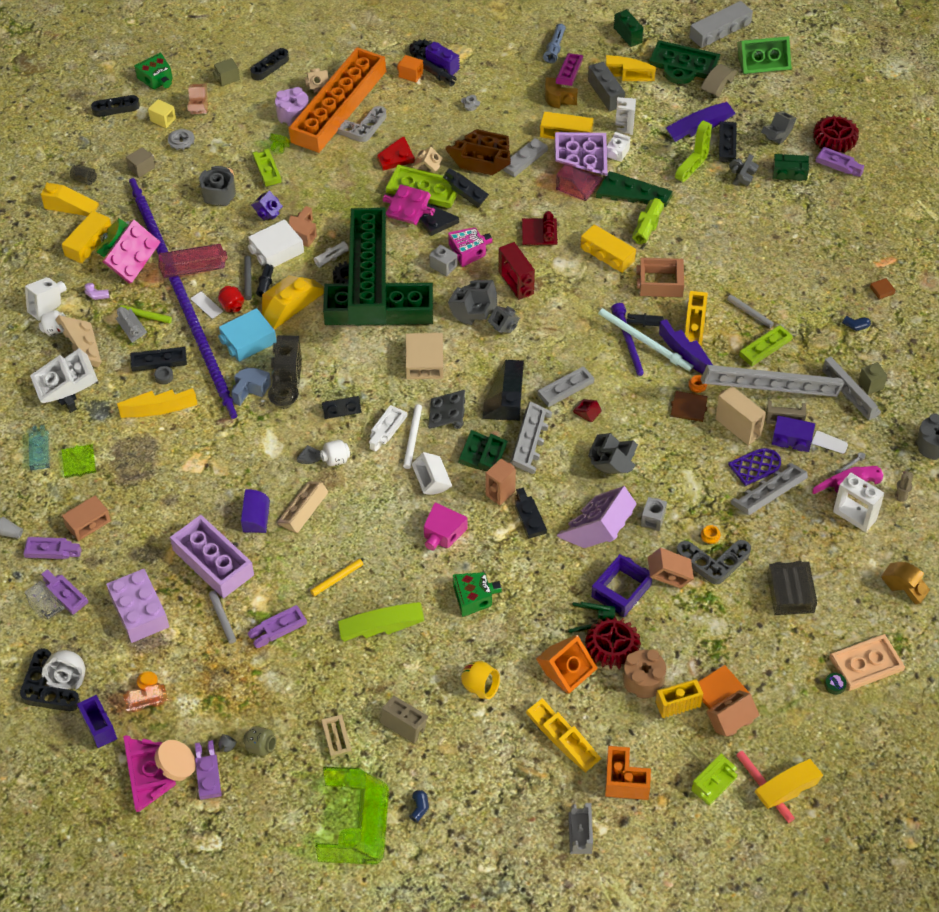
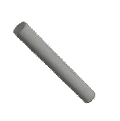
(750, 311)
(222, 617)

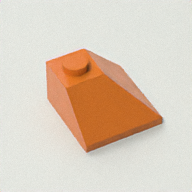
(567, 663)

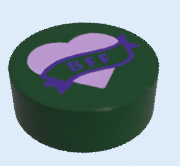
(835, 683)

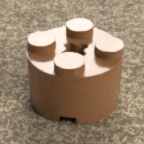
(644, 673)

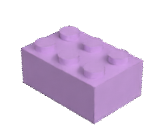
(137, 605)

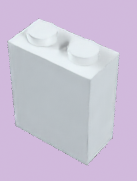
(276, 244)

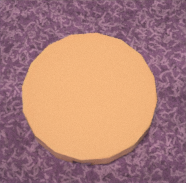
(175, 760)

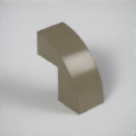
(717, 79)

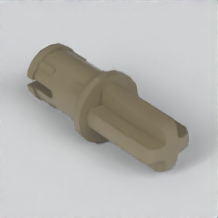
(904, 486)

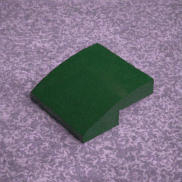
(482, 451)

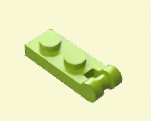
(267, 167)

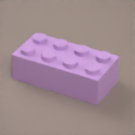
(212, 556)

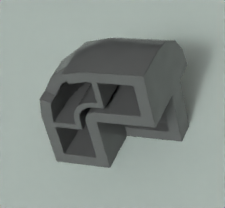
(473, 301)
(612, 455)

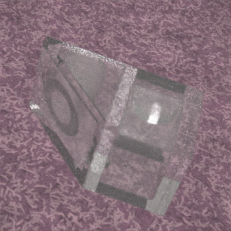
(43, 601)

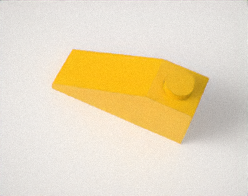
(63, 199)
(696, 316)

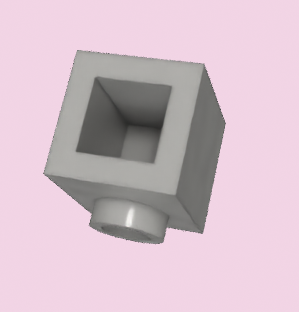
(443, 260)

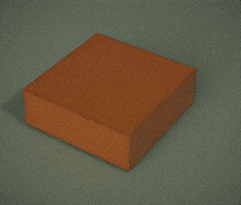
(882, 288)

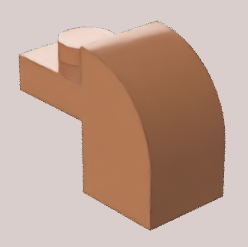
(198, 99)
(303, 226)

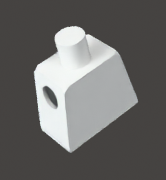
(43, 296)

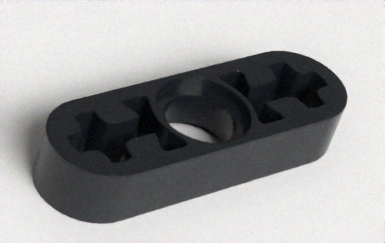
(278, 58)
(102, 104)

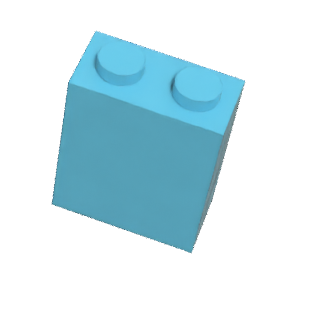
(247, 335)

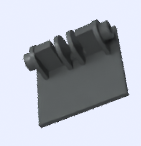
(447, 410)

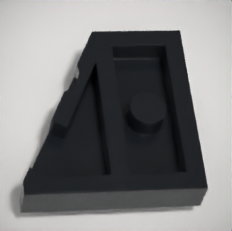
(438, 222)

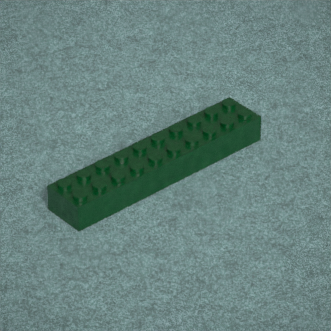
(367, 267)

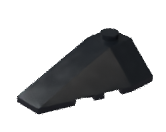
(506, 393)

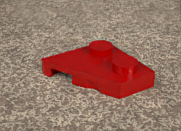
(396, 154)

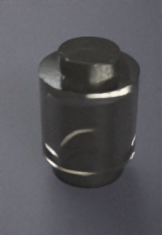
(83, 174)

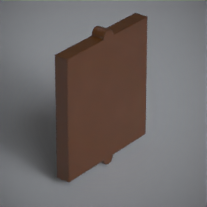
(689, 406)

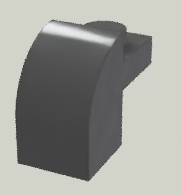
(780, 127)

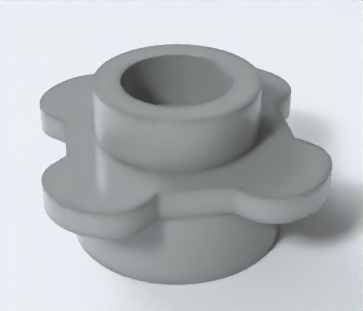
(470, 102)

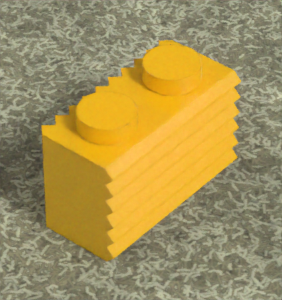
(679, 698)

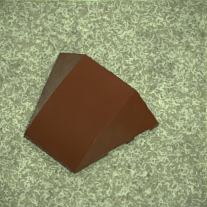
(481, 152)

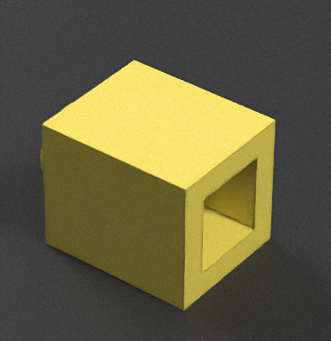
(162, 113)

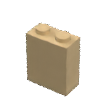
(424, 356)
(740, 415)

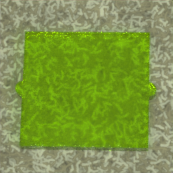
(78, 461)

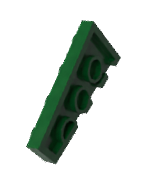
(623, 187)

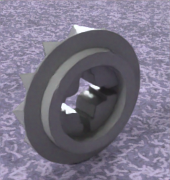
(186, 135)

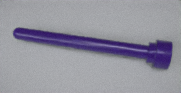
(620, 311)

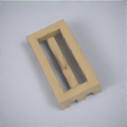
(340, 752)

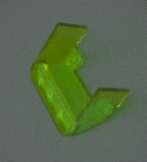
(368, 840)

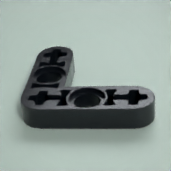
(41, 690)

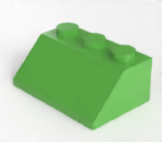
(764, 55)

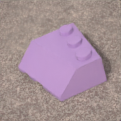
(582, 151)
(600, 519)

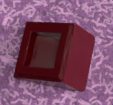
(588, 409)

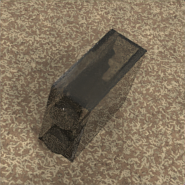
(792, 588)

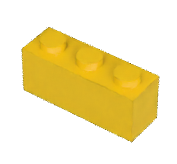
(558, 122)
(86, 237)
(608, 248)

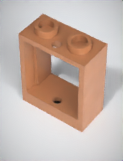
(664, 266)

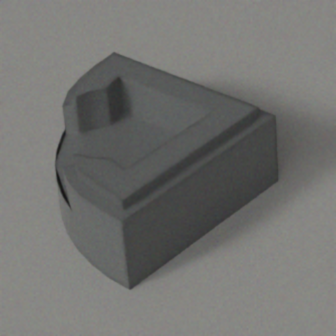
(309, 455)

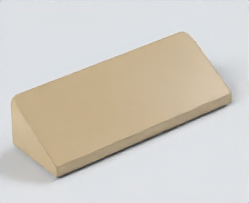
(303, 506)

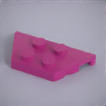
(145, 777)

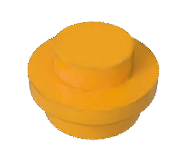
(710, 534)
(146, 679)

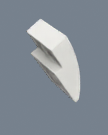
(63, 376)

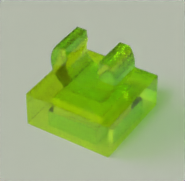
(278, 140)

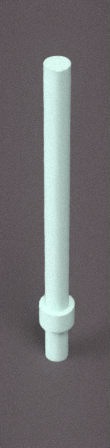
(674, 358)

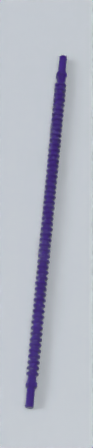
(186, 305)

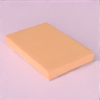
(867, 662)

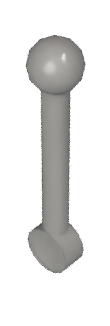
(861, 456)

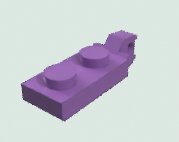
(839, 162)
(51, 548)
(65, 592)

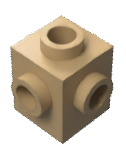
(316, 73)
(428, 160)

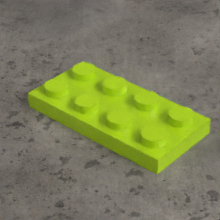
(433, 183)

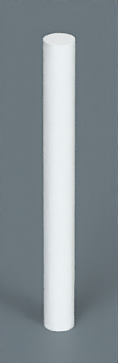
(412, 436)

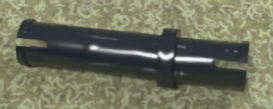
(440, 73)

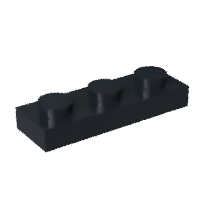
(727, 141)
(156, 358)

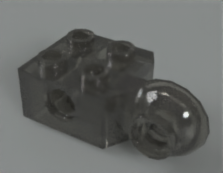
(286, 371)

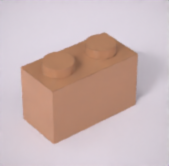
(500, 481)
(86, 518)
(670, 568)
(733, 713)

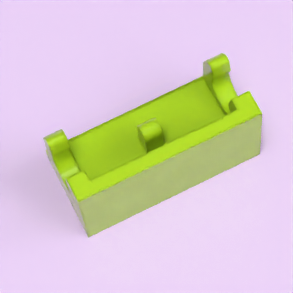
(714, 779)

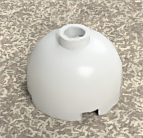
(64, 670)

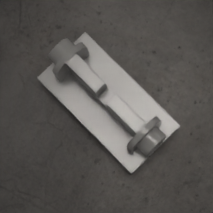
(130, 324)

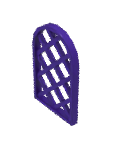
(732, 465)

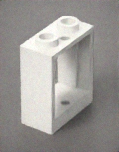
(851, 510)

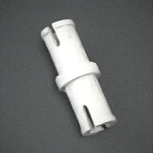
(322, 259)

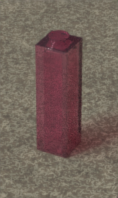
(192, 260)

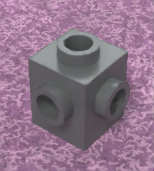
(504, 319)

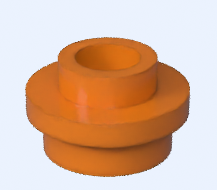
(696, 385)

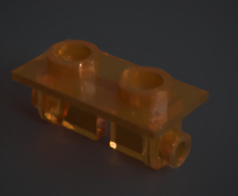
(138, 701)

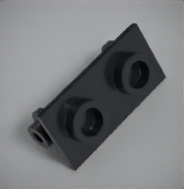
(341, 407)

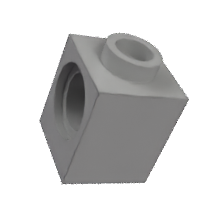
(650, 519)

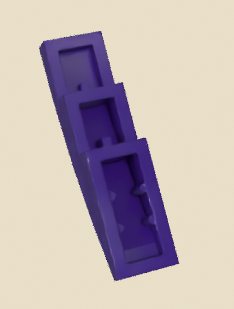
(690, 123)
(679, 343)

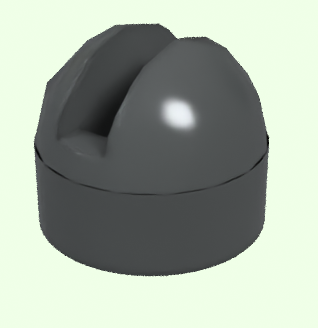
(226, 741)

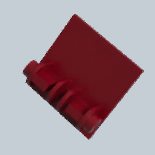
(540, 230)

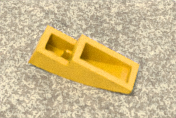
(630, 68)
(789, 784)

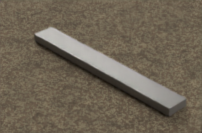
(772, 380)

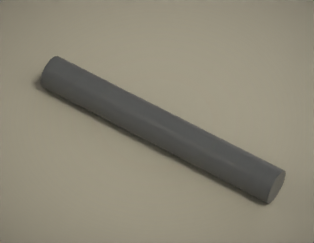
(247, 278)

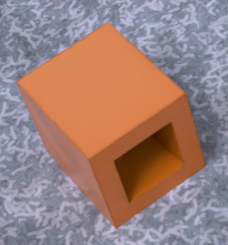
(410, 68)

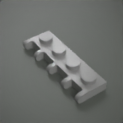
(529, 437)
(771, 489)

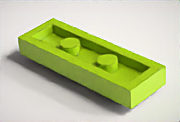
(765, 345)

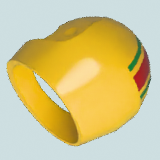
(475, 676)

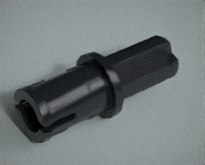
(265, 280)
(645, 320)

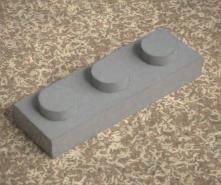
(526, 157)
(566, 386)

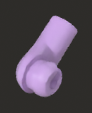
(94, 293)

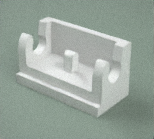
(625, 115)

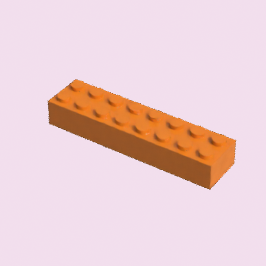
(337, 100)

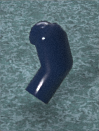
(858, 324)
(422, 805)

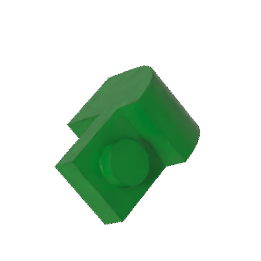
(113, 234)

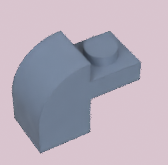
(250, 381)

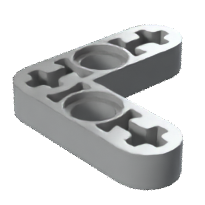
(358, 130)

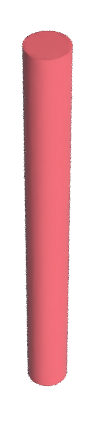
(760, 781)

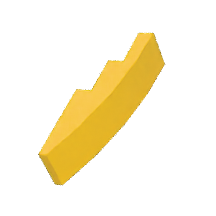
(151, 405)
(564, 736)

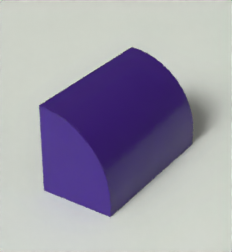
(255, 511)

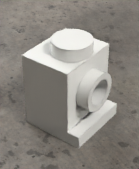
(618, 146)

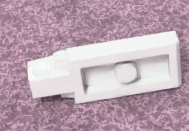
(386, 427)

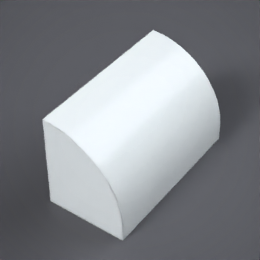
(431, 474)

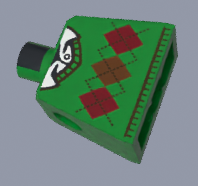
(154, 72)
(474, 592)

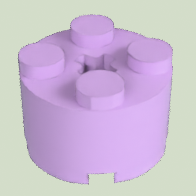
(290, 104)

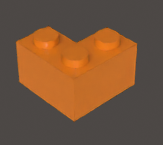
(625, 780)

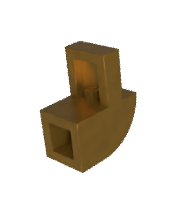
(557, 95)
(907, 578)

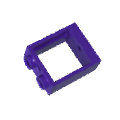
(610, 598)

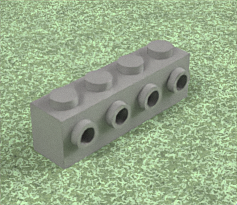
(720, 24)

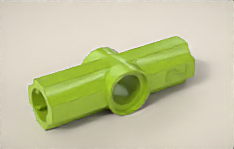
(648, 221)

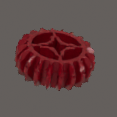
(836, 133)
(600, 642)

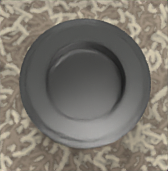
(163, 375)

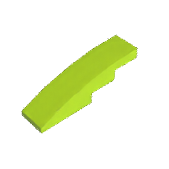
(384, 619)

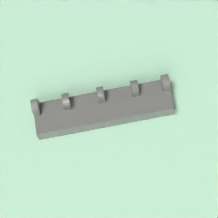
(851, 389)

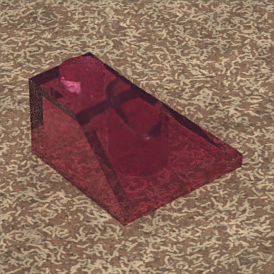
(576, 182)

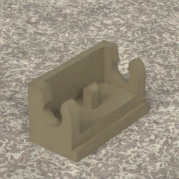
(794, 413)
(403, 719)

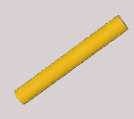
(336, 577)

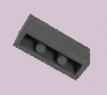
(605, 85)

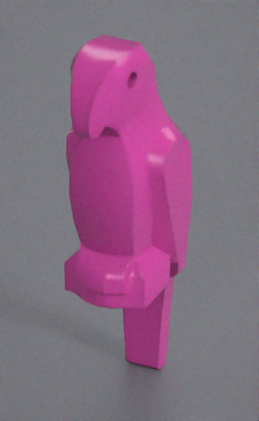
(867, 473)

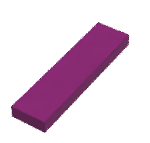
(569, 69)

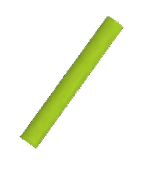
(150, 315)

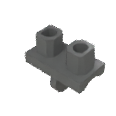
(740, 168)

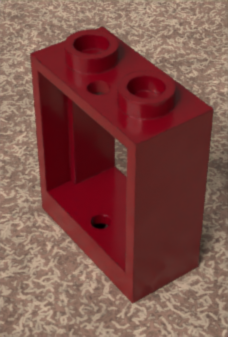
(516, 270)

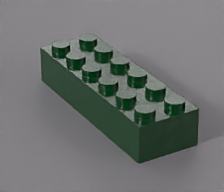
(404, 303)

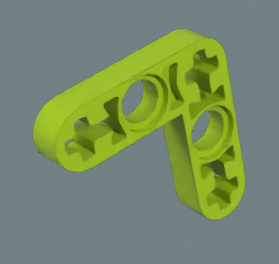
(700, 152)

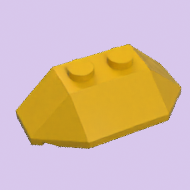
(289, 298)

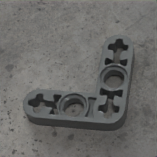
(716, 566)

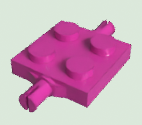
(408, 204)

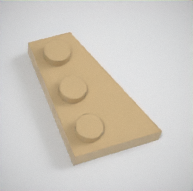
(81, 336)

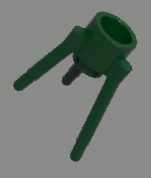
(602, 612)

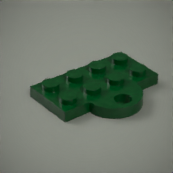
(683, 61)

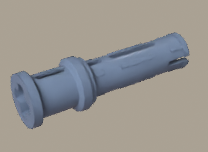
(554, 46)

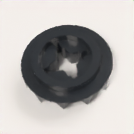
(414, 48)

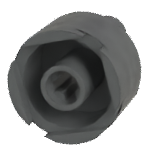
(217, 186)
(928, 437)

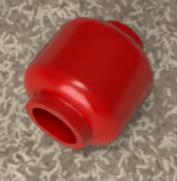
(231, 299)

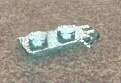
(39, 448)

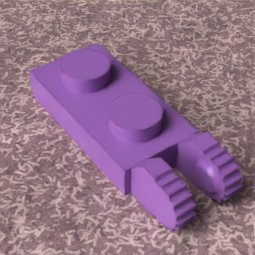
(277, 626)
(207, 772)

